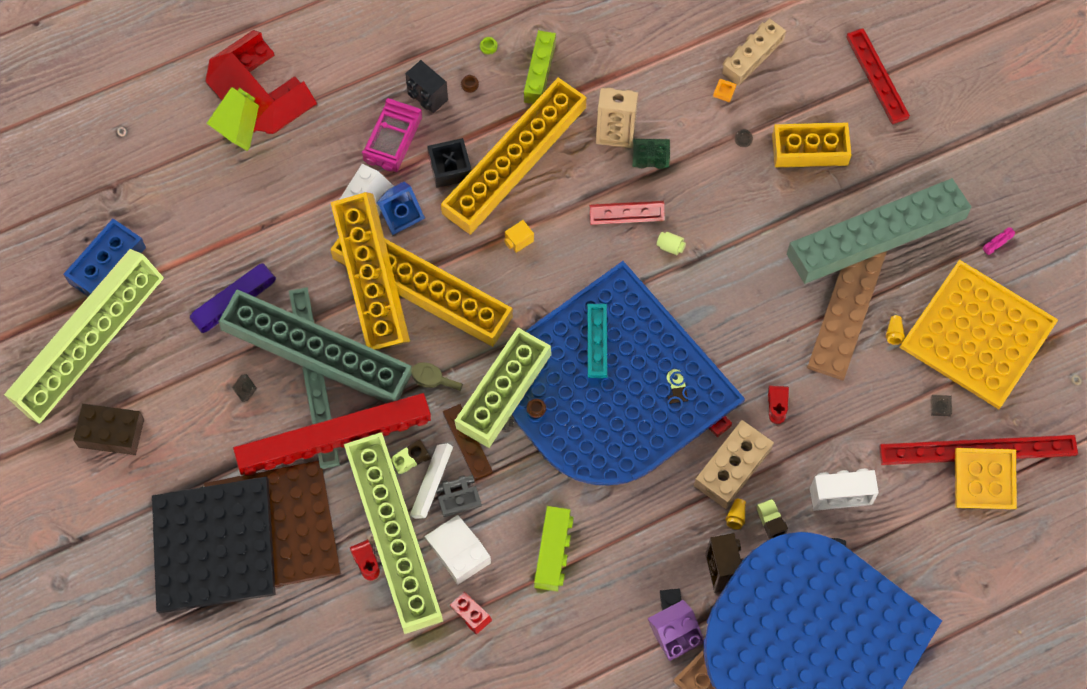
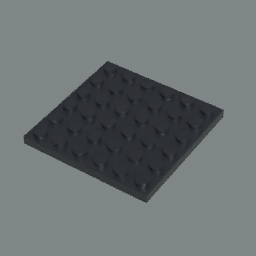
(213, 545)

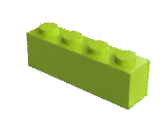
(539, 66)
(552, 549)

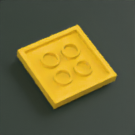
(985, 478)

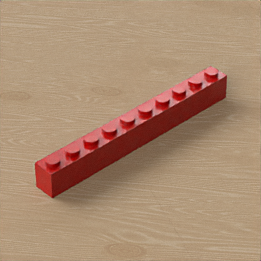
(331, 434)

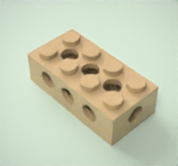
(616, 119)
(730, 452)

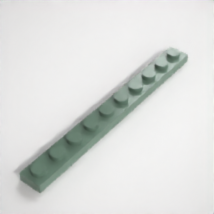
(314, 381)

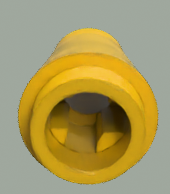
(895, 331)
(736, 515)

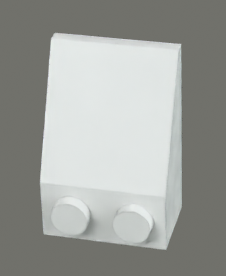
(458, 549)

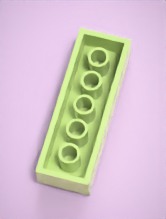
(503, 387)

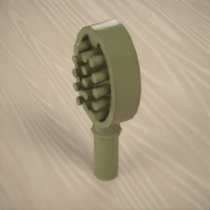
(431, 376)

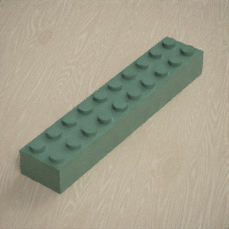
(878, 230)
(315, 347)

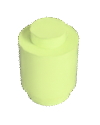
(671, 243)

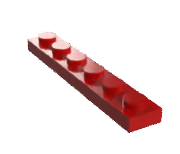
(877, 76)

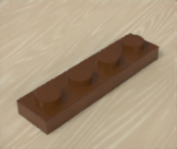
(468, 446)

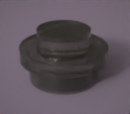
(743, 138)

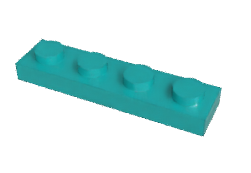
(597, 340)

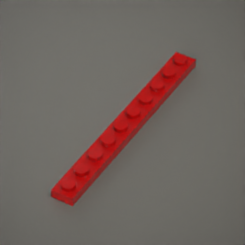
(945, 450)

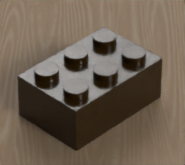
(109, 429)
(723, 559)

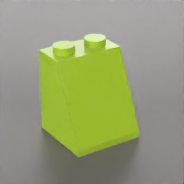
(236, 117)

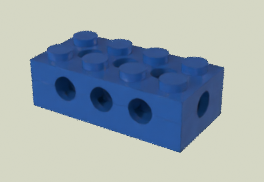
(102, 256)

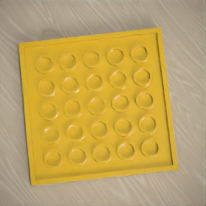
(979, 334)

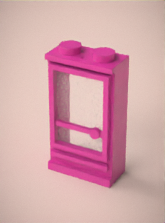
(392, 135)

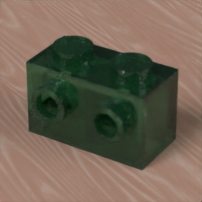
(651, 153)

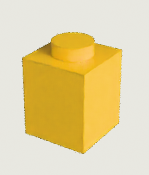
(519, 236)

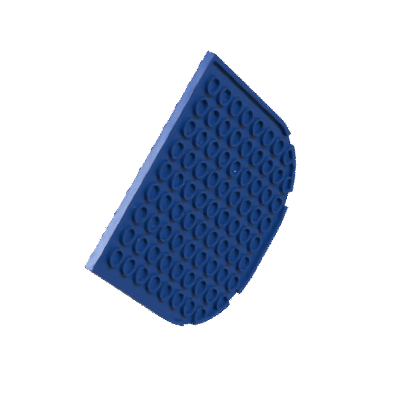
(621, 423)
(813, 619)

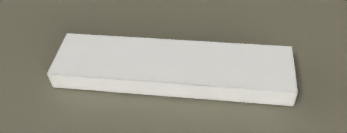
(431, 481)

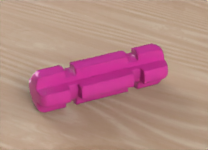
(999, 240)

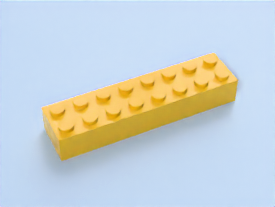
(370, 271)

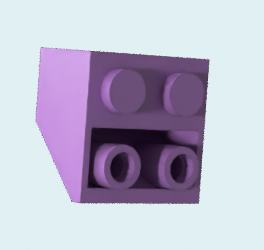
(676, 630)

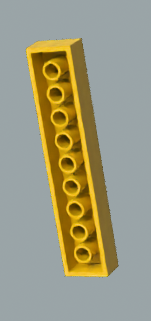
(513, 156)
(444, 294)

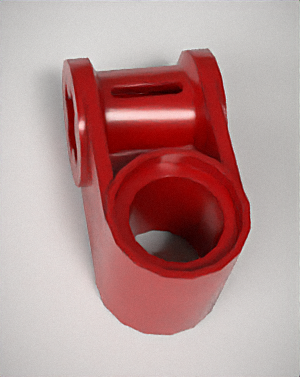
(778, 401)
(365, 557)

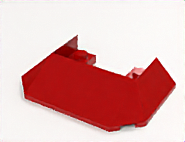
(233, 69)

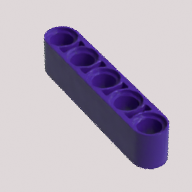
(252, 283)

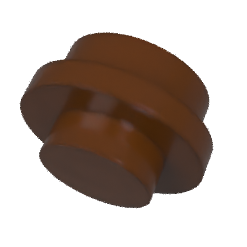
(469, 83)
(536, 408)

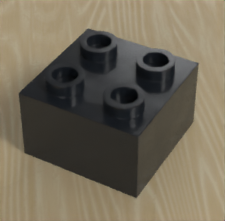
(426, 87)
(449, 162)

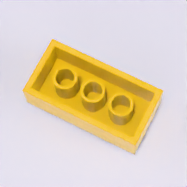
(811, 145)

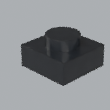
(669, 597)

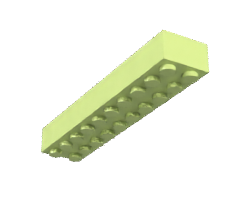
(84, 336)
(393, 533)

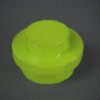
(488, 45)

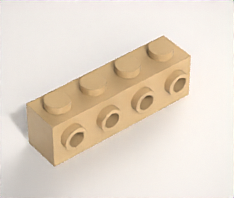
(753, 52)

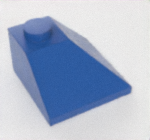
(400, 208)

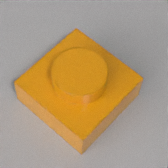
(724, 90)

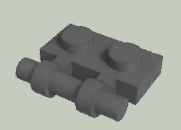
(461, 500)

